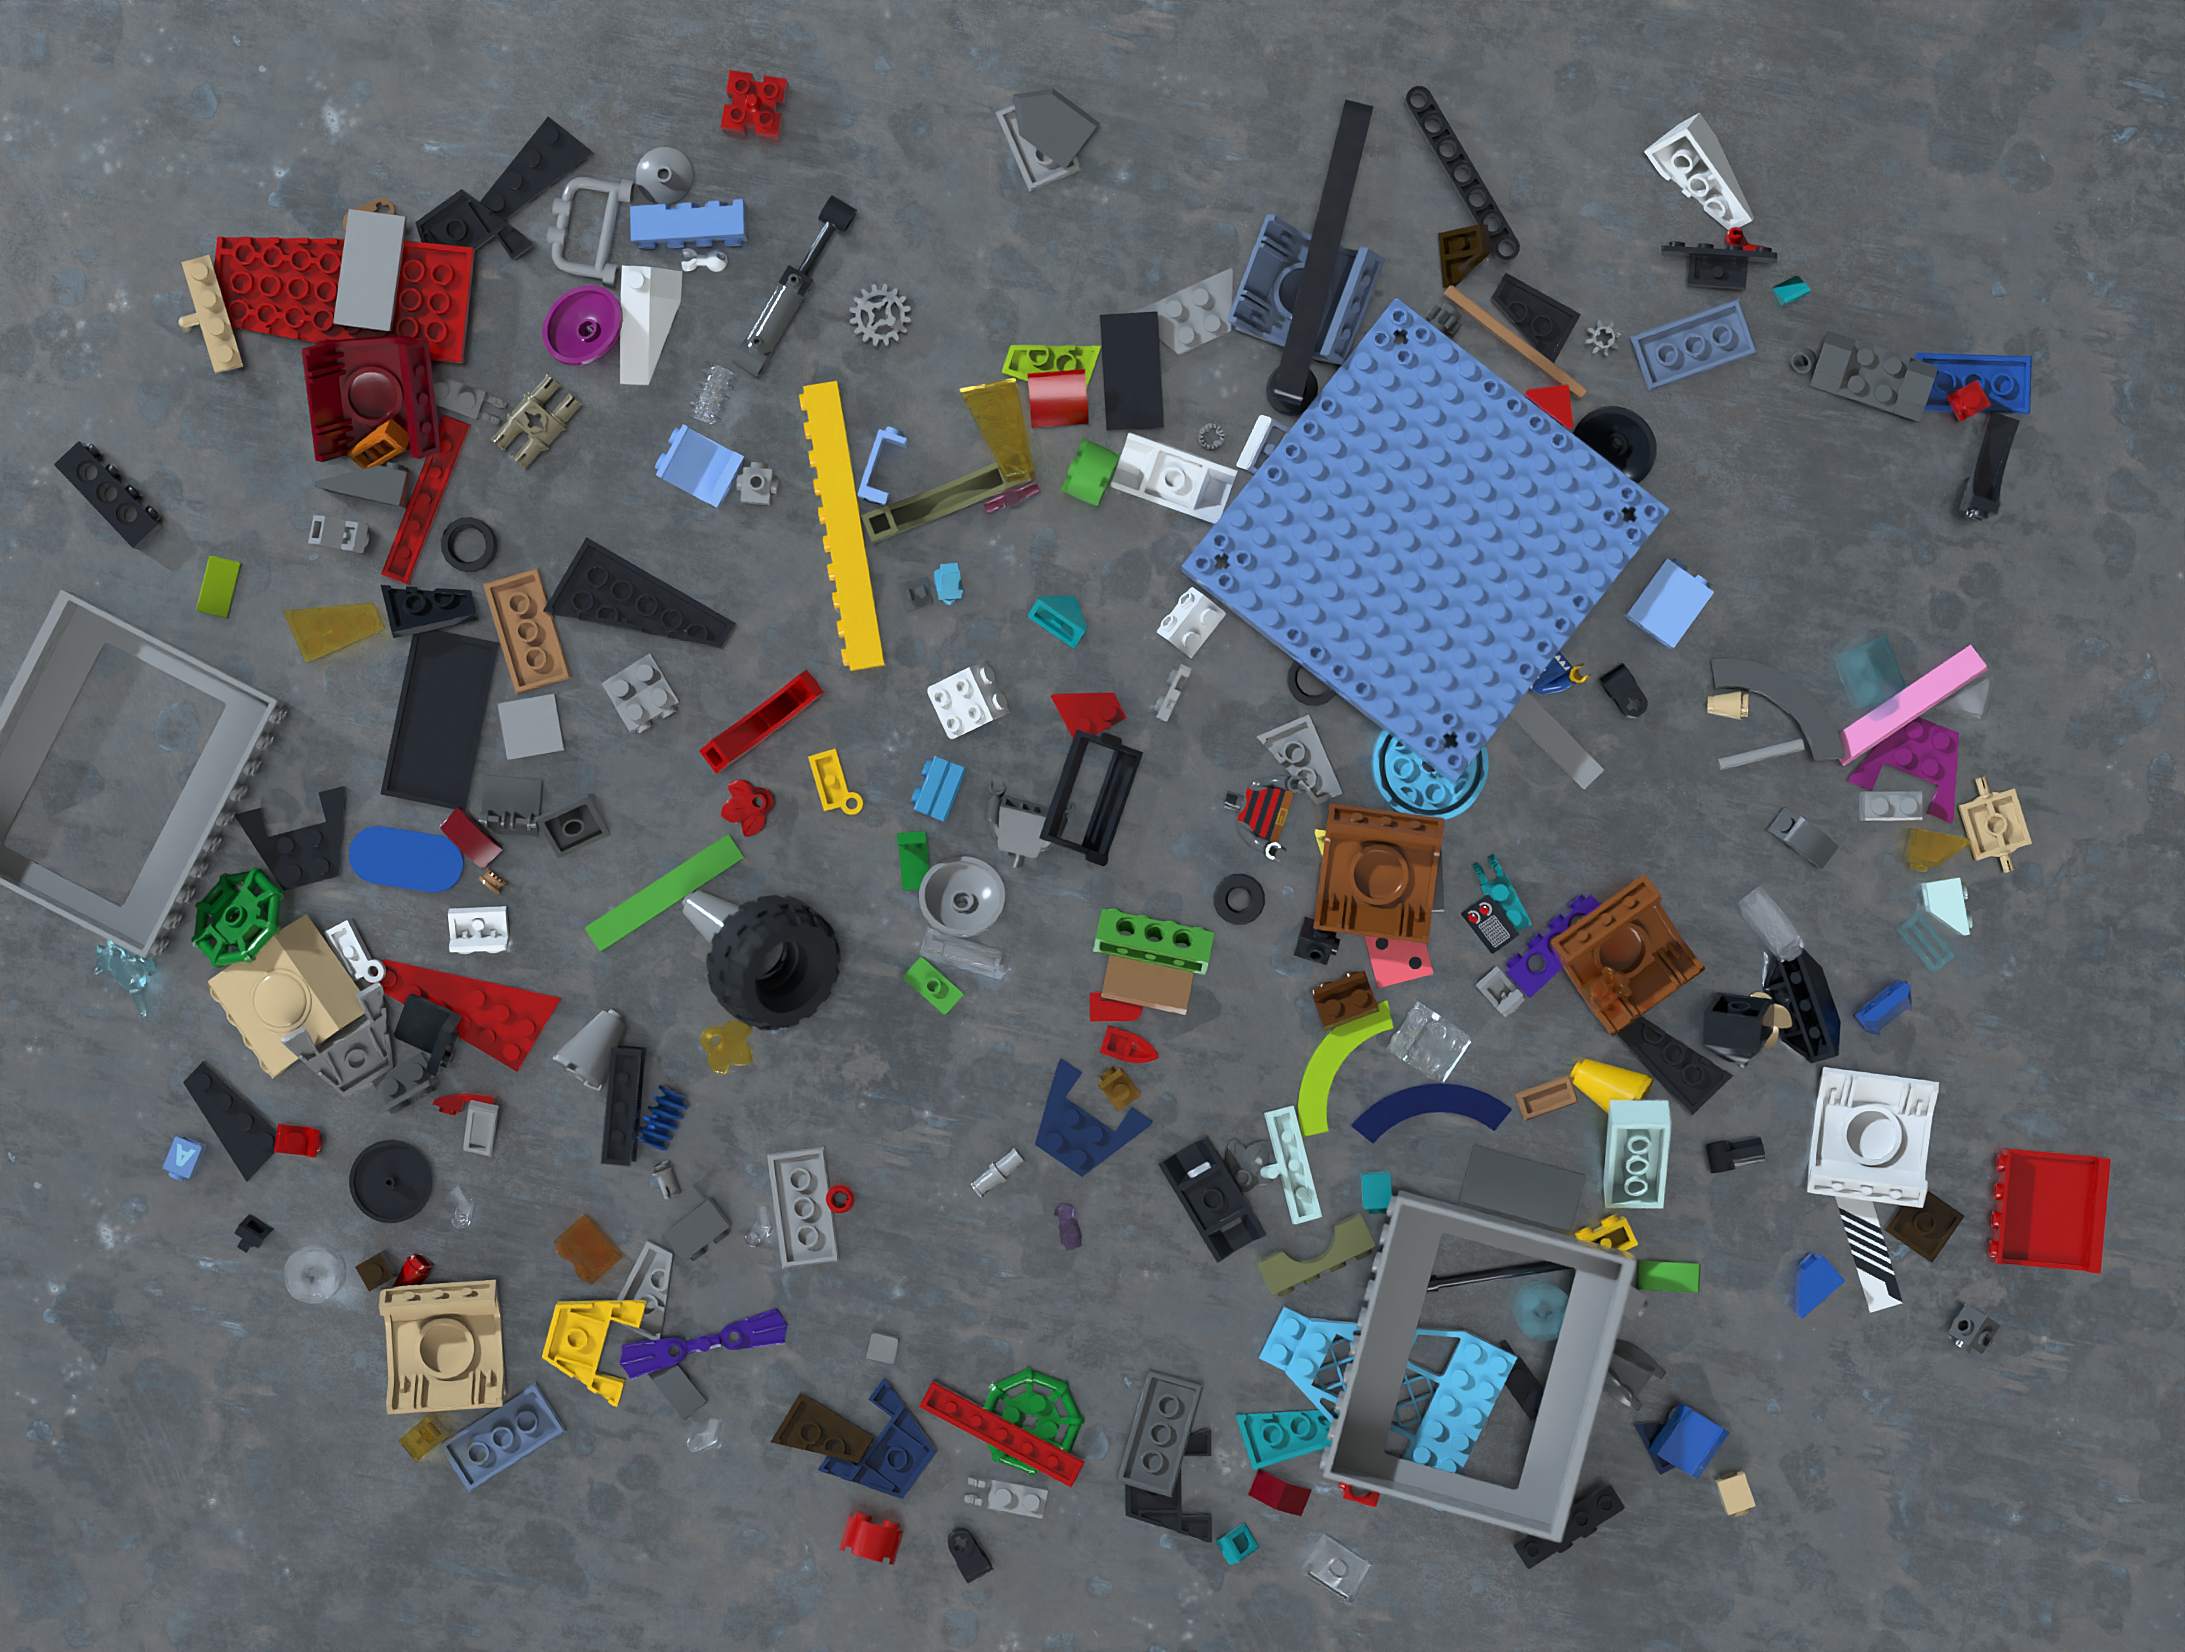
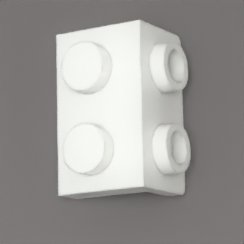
(1191, 622)
(478, 929)

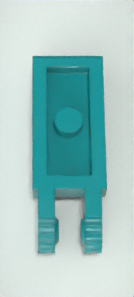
(1503, 894)

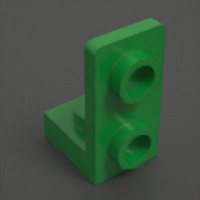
(913, 858)

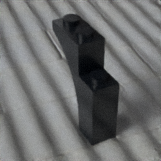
(1988, 467)

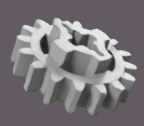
(869, 308)

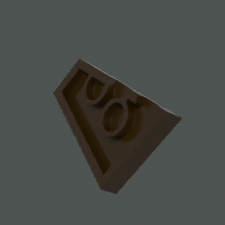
(821, 1431)

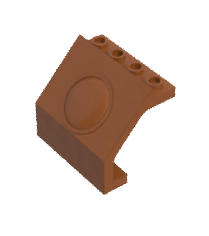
(1378, 873)
(1633, 937)

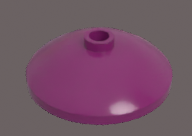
(577, 315)

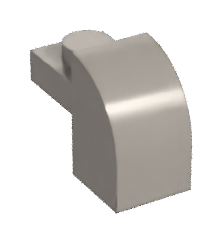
(339, 534)

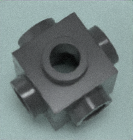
(1973, 1330)

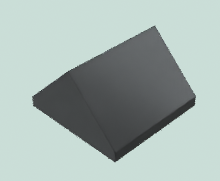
(573, 825)

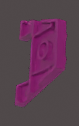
(1923, 752)

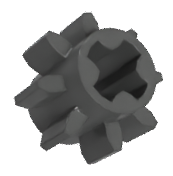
(1445, 319)

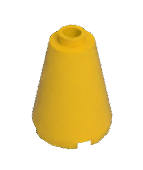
(1607, 1082)

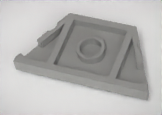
(1195, 313)

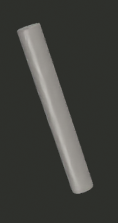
(1761, 754)

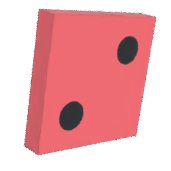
(1397, 960)

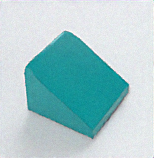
(1791, 290)
(1237, 1544)

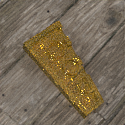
(1001, 422)

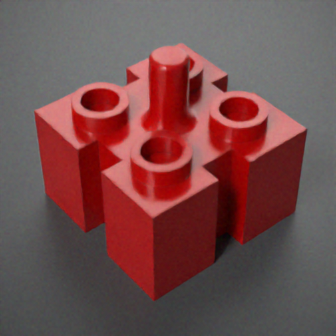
(754, 105)

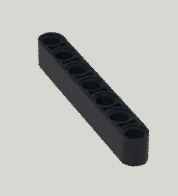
(1460, 160)

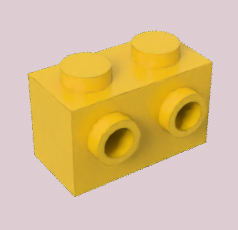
(1613, 1233)

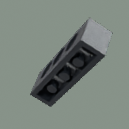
(73, 467)

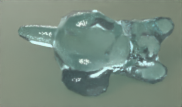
(130, 972)

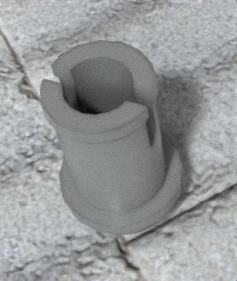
(666, 1179)

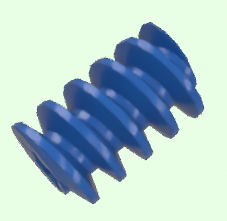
(663, 1118)

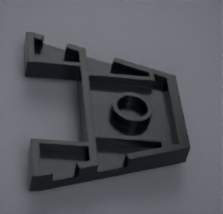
(470, 223)
(304, 853)
(1166, 1511)

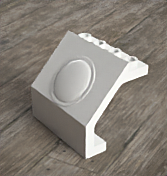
(1871, 1137)

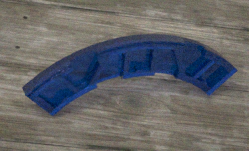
(1430, 1099)

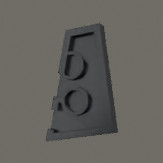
(1536, 315)
(422, 610)

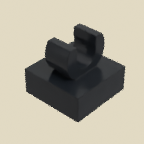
(252, 1233)

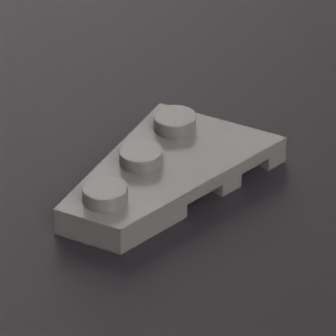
(1303, 754)
(650, 1283)

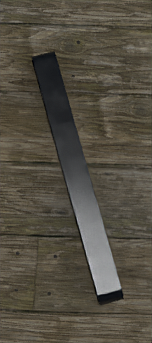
(1322, 252)

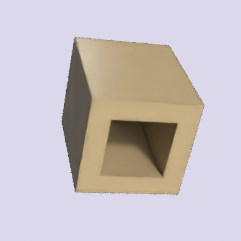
(1735, 1493)

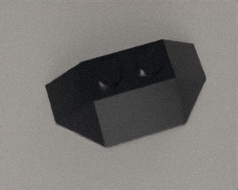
(1806, 995)

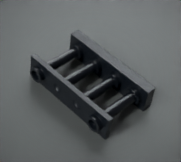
(623, 1105)

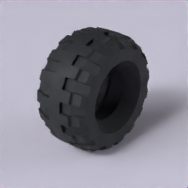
(798, 978)

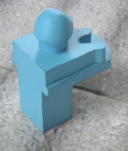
(948, 583)

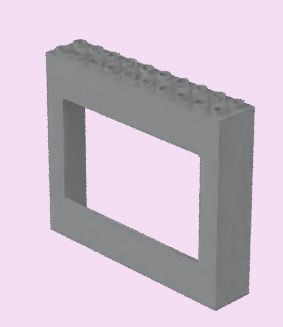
(31, 722)
(1383, 1350)

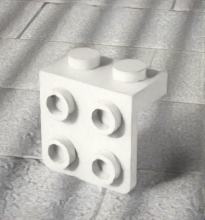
(968, 700)

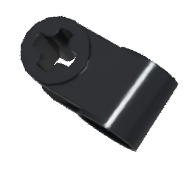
(1620, 686)
(970, 1559)

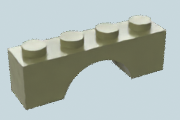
(1349, 1241)

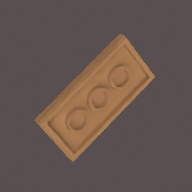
(525, 632)

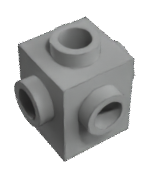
(762, 494)

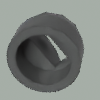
(1803, 360)

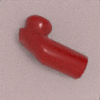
(1736, 237)

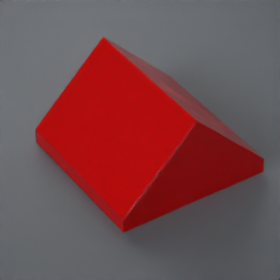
(1554, 402)

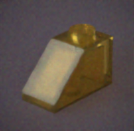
(1930, 848)

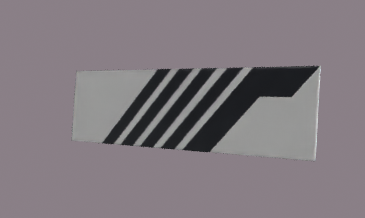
(1869, 1253)

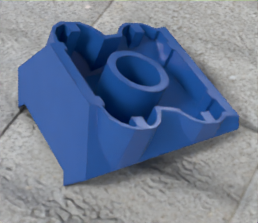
(1885, 1007)
(1688, 1440)

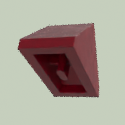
(1279, 1492)

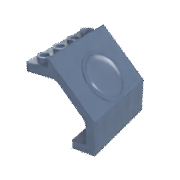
(1272, 284)

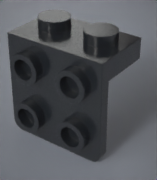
(429, 1029)

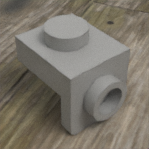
(1501, 992)

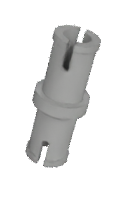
(998, 1172)

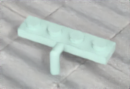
(1291, 1165)

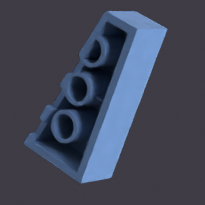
(689, 224)

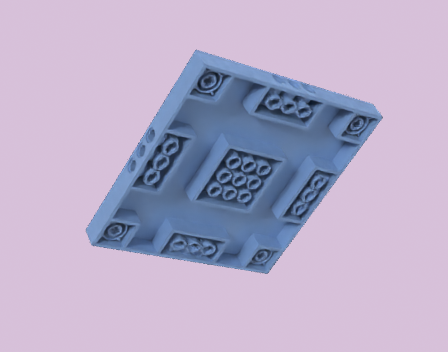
(1424, 540)

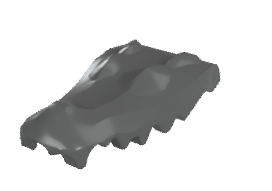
(1629, 1372)

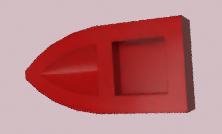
(1127, 1046)

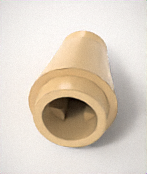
(1729, 705)

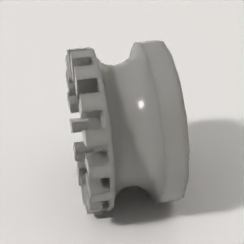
(1218, 431)

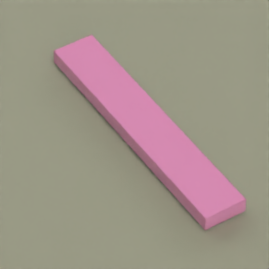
(1910, 703)

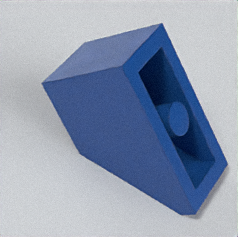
(1814, 1283)

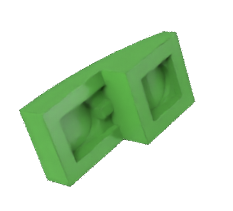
(1669, 1276)

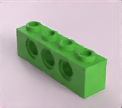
(1162, 953)

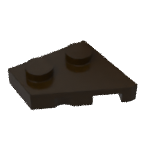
(1462, 251)

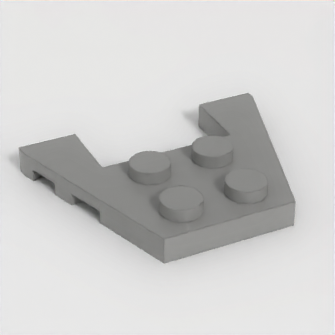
(355, 1055)

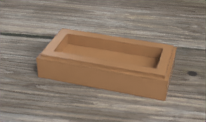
(1546, 1097)

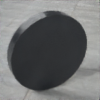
(391, 1181)

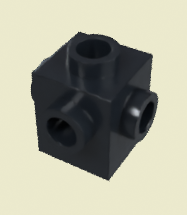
(1316, 944)

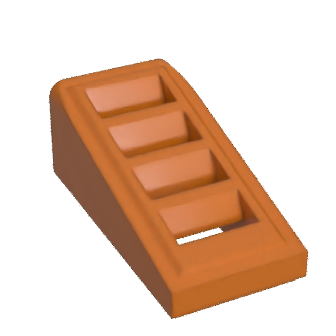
(391, 435)

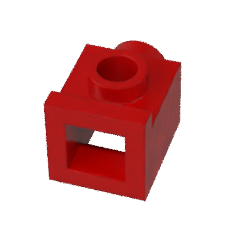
(1968, 401)

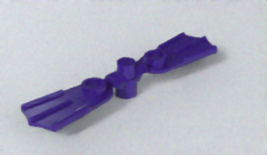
(653, 1355)

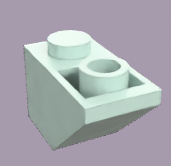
(1946, 903)

